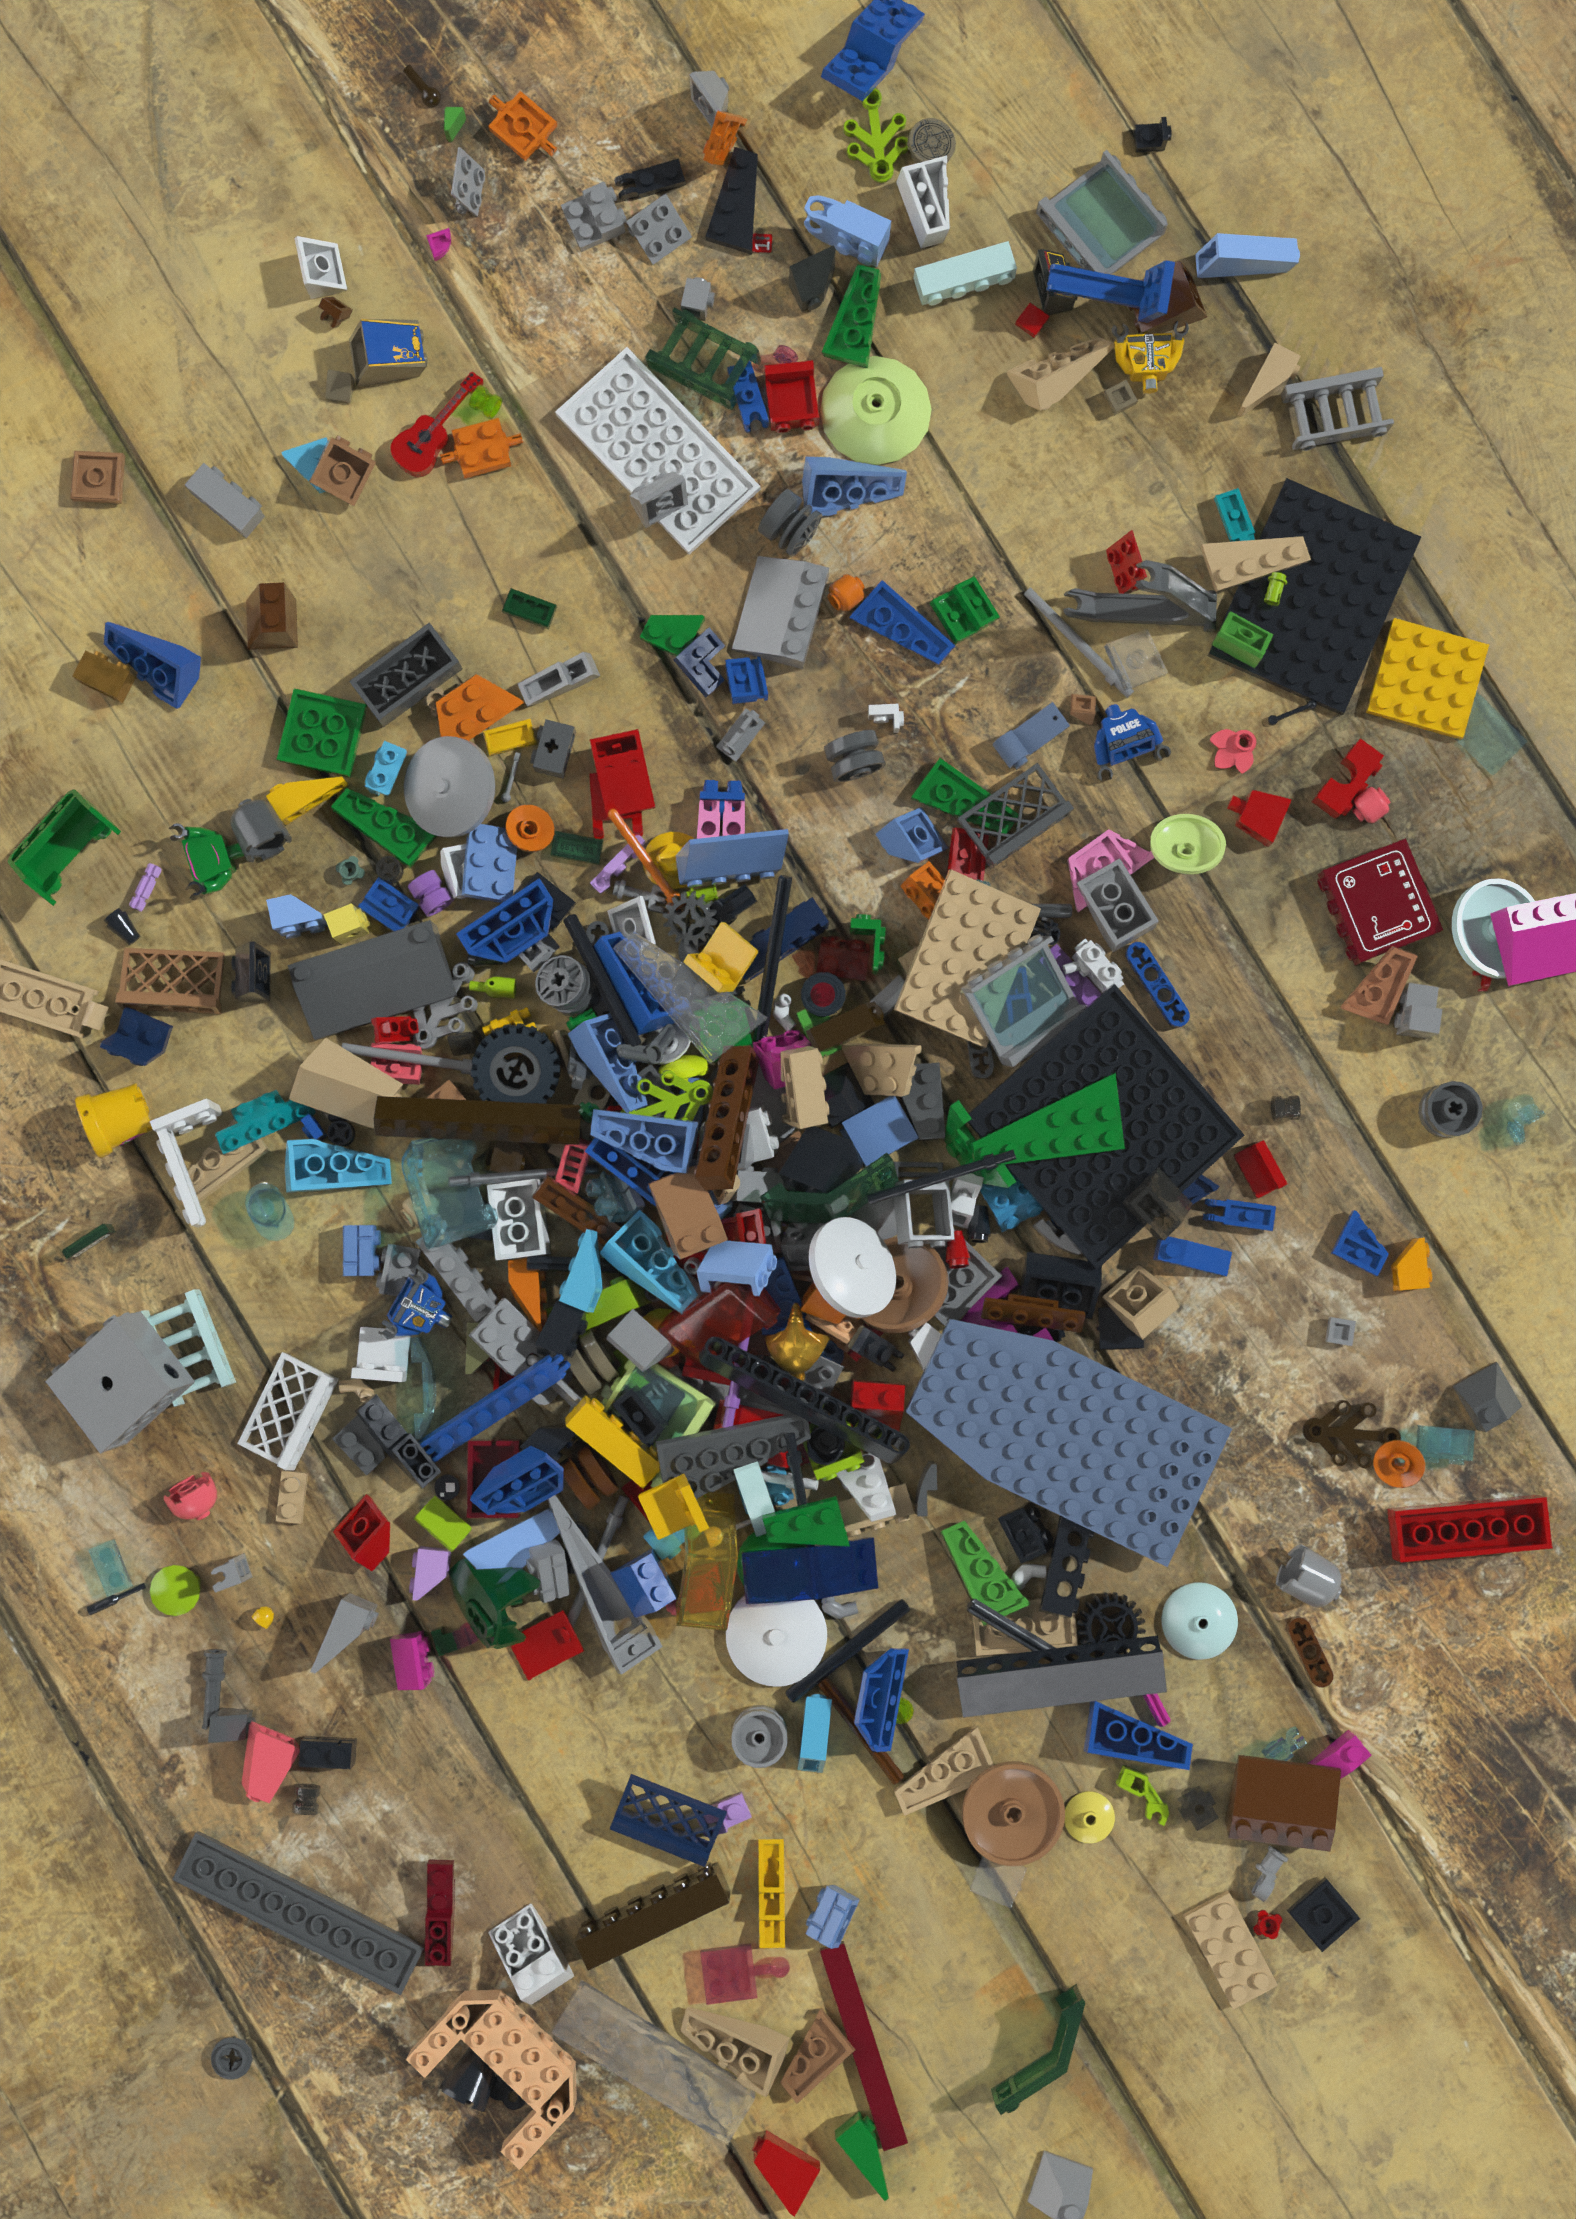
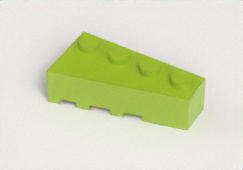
(615, 1301)

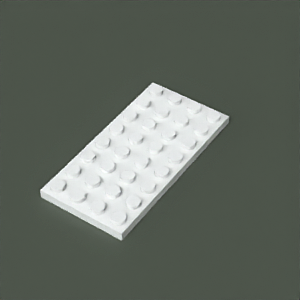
(646, 432)

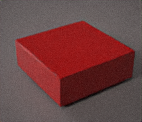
(1032, 320)

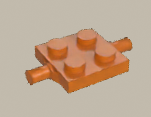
(522, 125)
(481, 448)

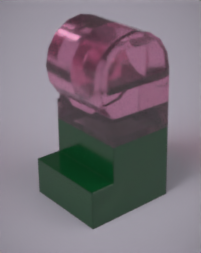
(453, 1640)

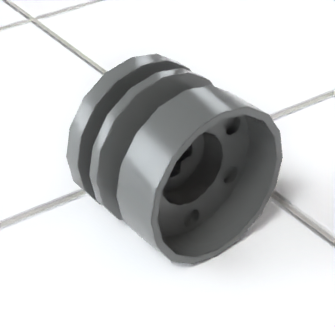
(786, 520)
(566, 986)

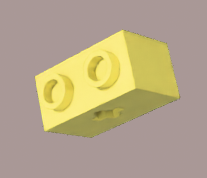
(347, 923)

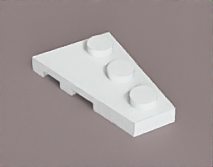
(869, 1488)

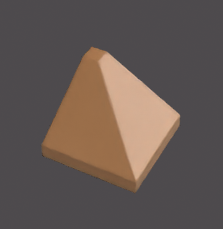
(1083, 707)

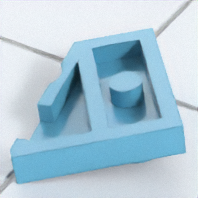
(305, 458)

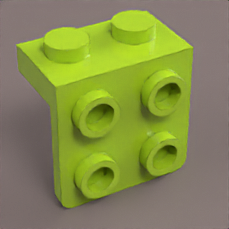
(849, 1460)

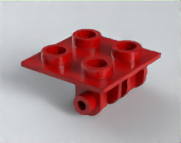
(1123, 559)

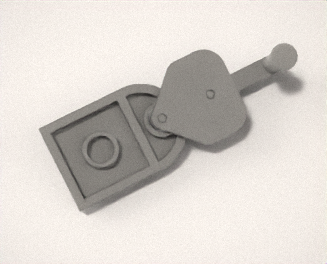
(509, 1341)

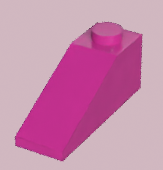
(1344, 1753)

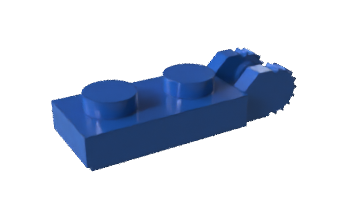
(1243, 1214)

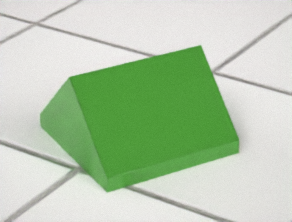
(1242, 639)

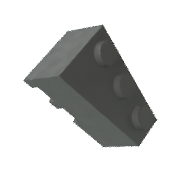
(925, 1102)

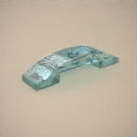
(423, 1419)

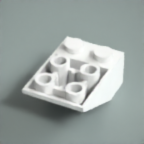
(530, 1955)

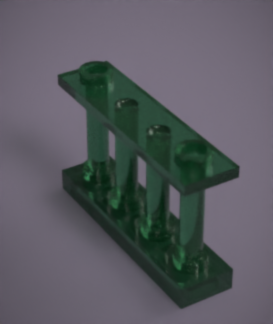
(703, 382)

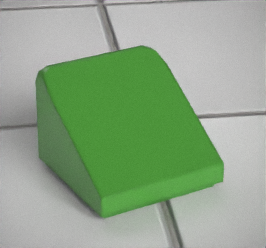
(453, 121)

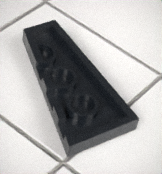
(735, 207)

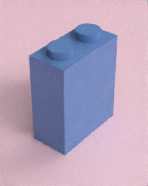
(879, 1130)

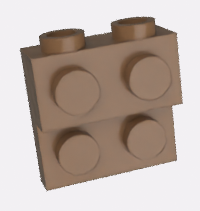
(342, 470)

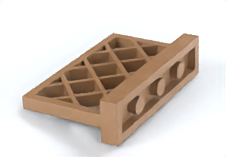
(171, 1001)

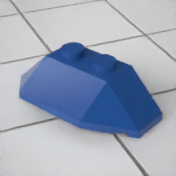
(511, 925)
(626, 1167)
(519, 1483)
(881, 1698)

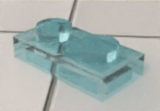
(110, 1567)

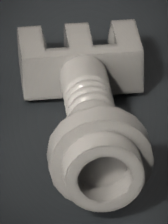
(652, 897)

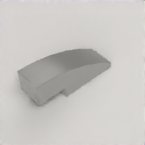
(559, 679)

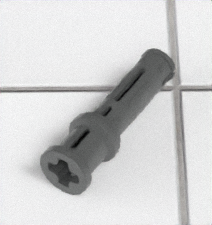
(213, 1676)

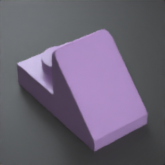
(736, 1812)

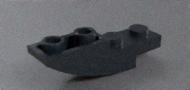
(397, 1442)

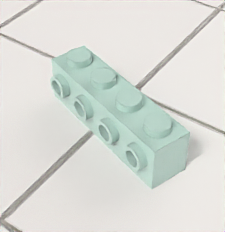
(965, 273)

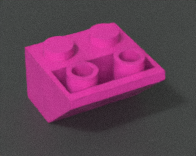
(769, 1053)
(411, 1660)

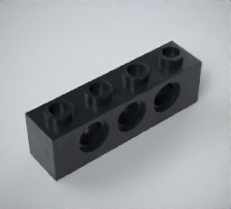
(1051, 1601)

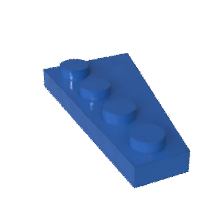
(897, 620)

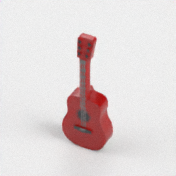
(419, 446)

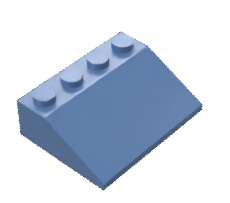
(731, 858)

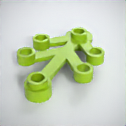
(876, 140)
(672, 1102)

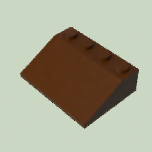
(1283, 1803)

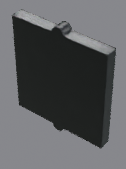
(1114, 1333)

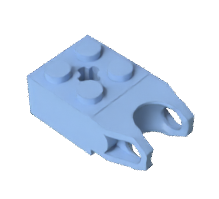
(849, 229)

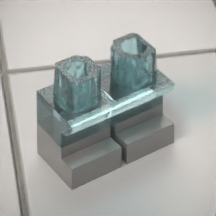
(615, 1197)

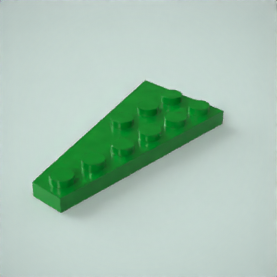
(1068, 1127)

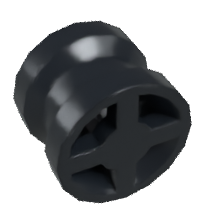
(337, 1131)

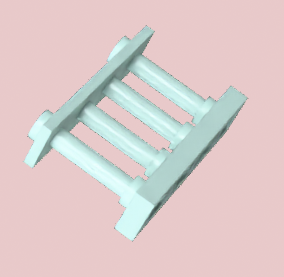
(202, 1328)

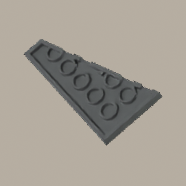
(712, 1455)

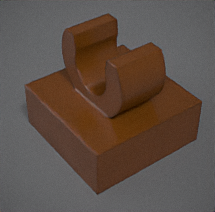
(334, 308)

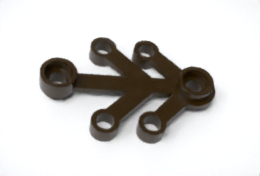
(1346, 1433)

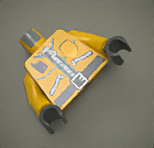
(1148, 355)

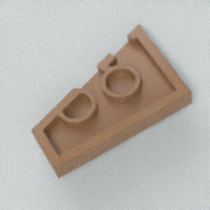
(817, 2057)

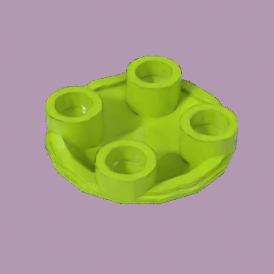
(175, 1590)

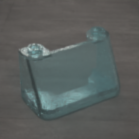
(444, 1211)

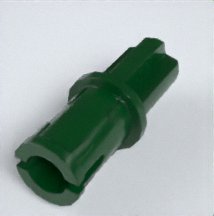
(587, 1111)

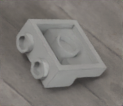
(594, 216)

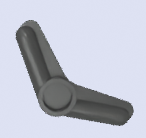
(651, 1053)

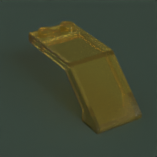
(709, 1566)

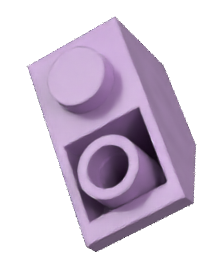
(431, 1568)

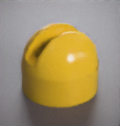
(263, 1616)

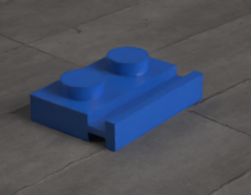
(746, 680)
(389, 905)

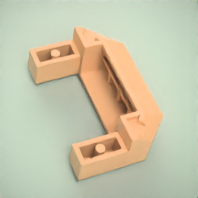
(515, 2051)

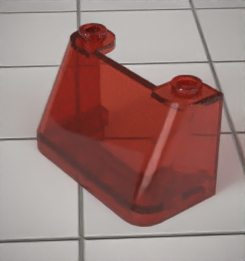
(725, 1313)

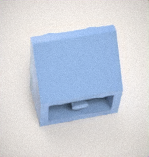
(292, 916)

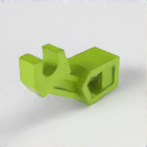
(1153, 1803)

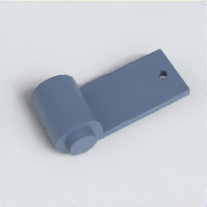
(1030, 736)

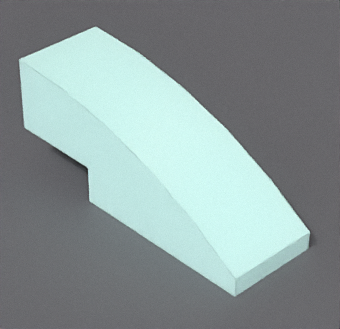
(754, 1494)

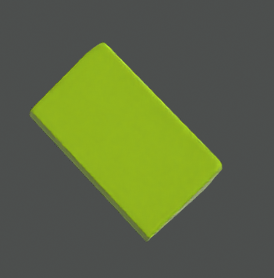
(443, 1523)

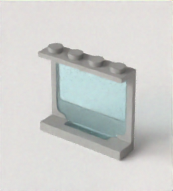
(1103, 217)
(1022, 1000)

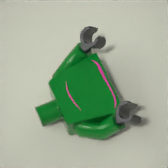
(208, 858)

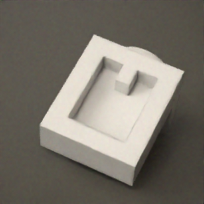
(884, 712)

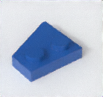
(1359, 1246)

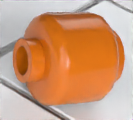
(846, 592)

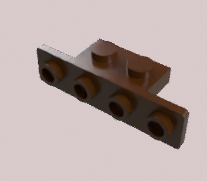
(1033, 1312)

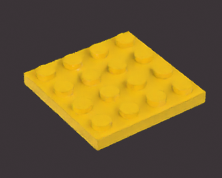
(1427, 678)

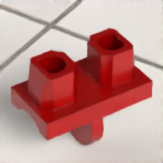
(394, 1029)

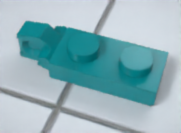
(1234, 516)

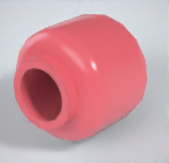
(1371, 805)

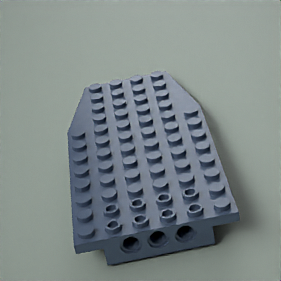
(1069, 1434)

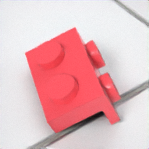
(401, 1071)

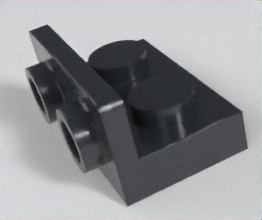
(1026, 1532)

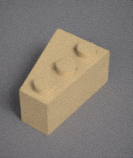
(804, 1088)

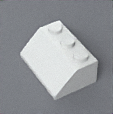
(521, 1220)

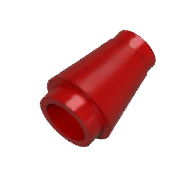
(957, 1252)

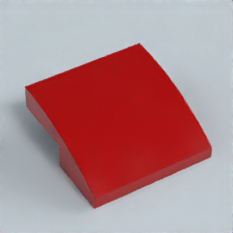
(745, 1227)

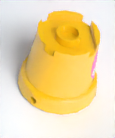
(113, 1117)

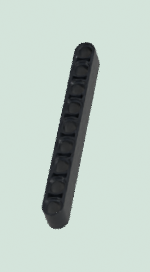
(817, 1400)

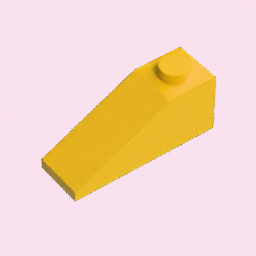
(300, 797)

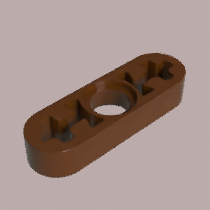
(1324, 1665)

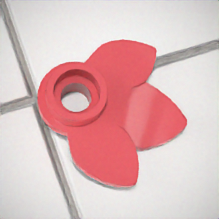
(1231, 752)

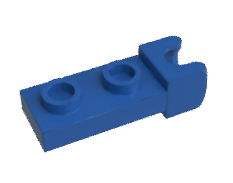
(749, 398)

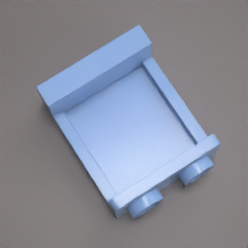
(737, 1264)

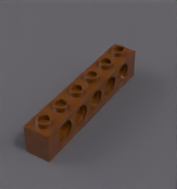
(727, 1118)

